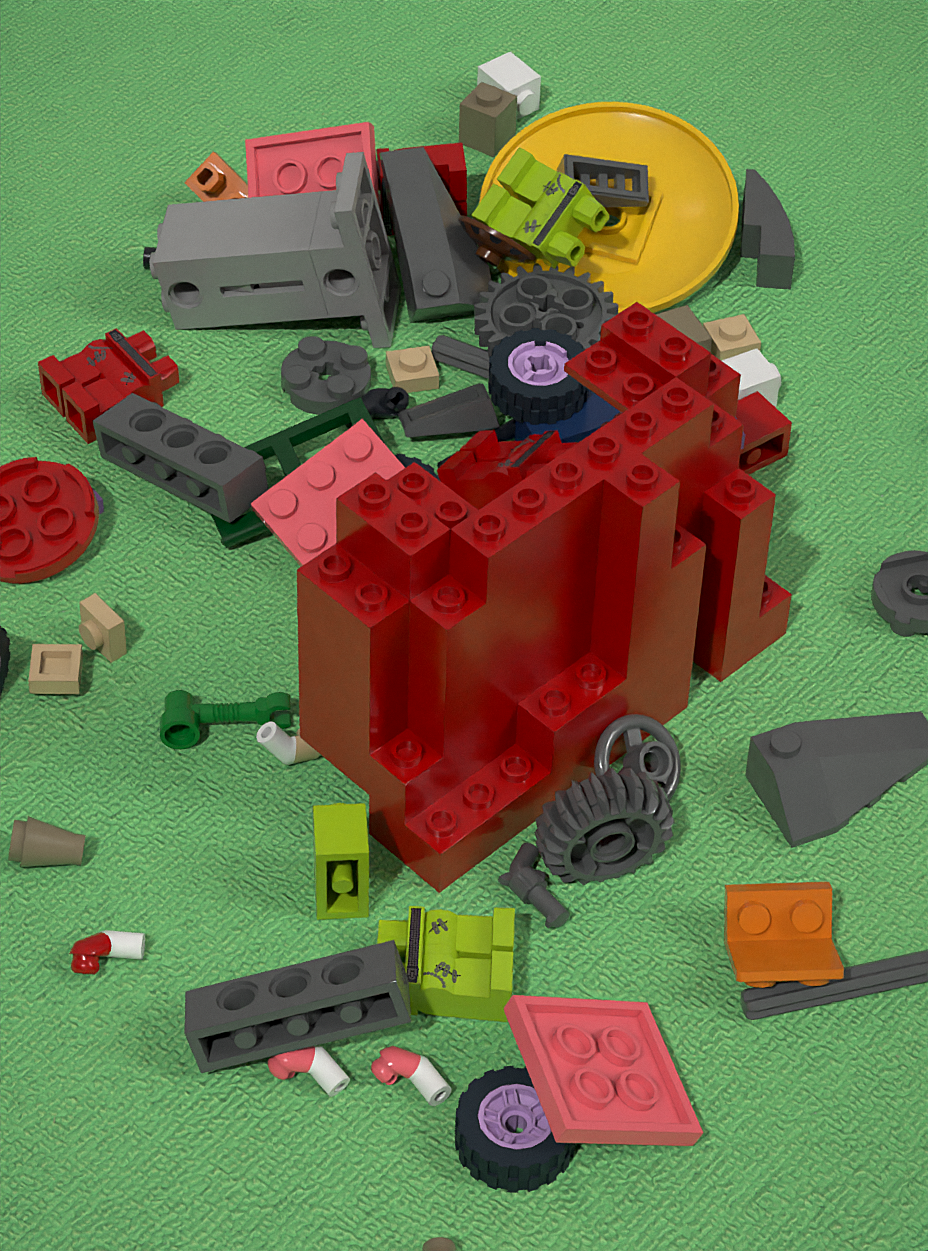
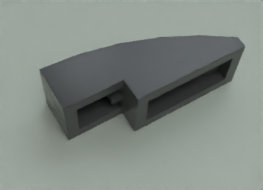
(766, 234)

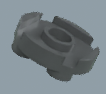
(314, 358)
(893, 595)

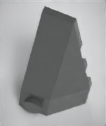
(433, 249)
(831, 768)

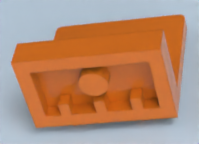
(781, 933)

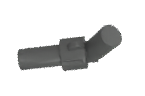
(532, 887)

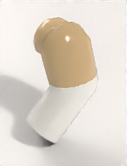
(283, 747)

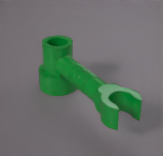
(183, 718)

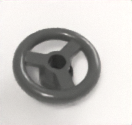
(656, 758)

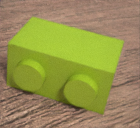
(341, 861)

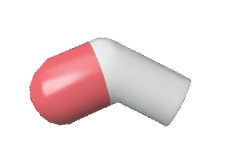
(313, 1061)
(415, 1067)

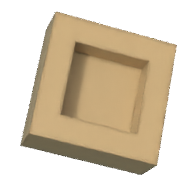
(731, 336)
(412, 369)
(102, 628)
(55, 669)

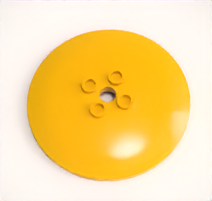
(692, 209)

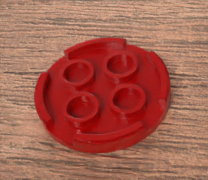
(44, 518)

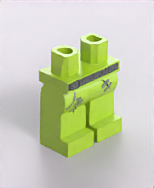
(541, 210)
(455, 961)

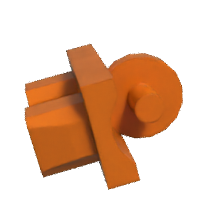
(217, 180)

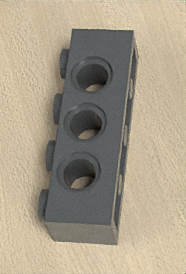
(181, 457)
(297, 1006)

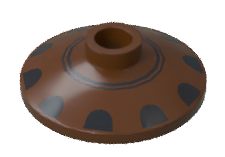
(495, 245)

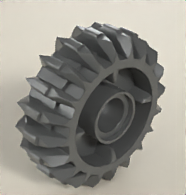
(604, 826)

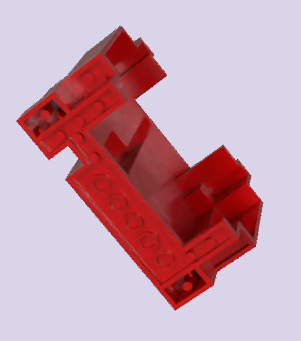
(487, 649)

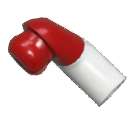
(105, 944)

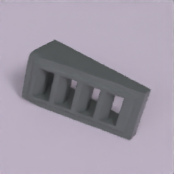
(589, 168)
(453, 413)

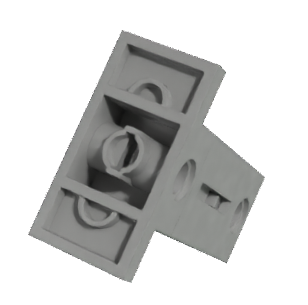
(281, 258)

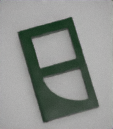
(281, 446)

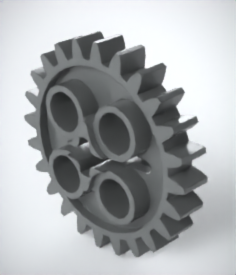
(543, 302)

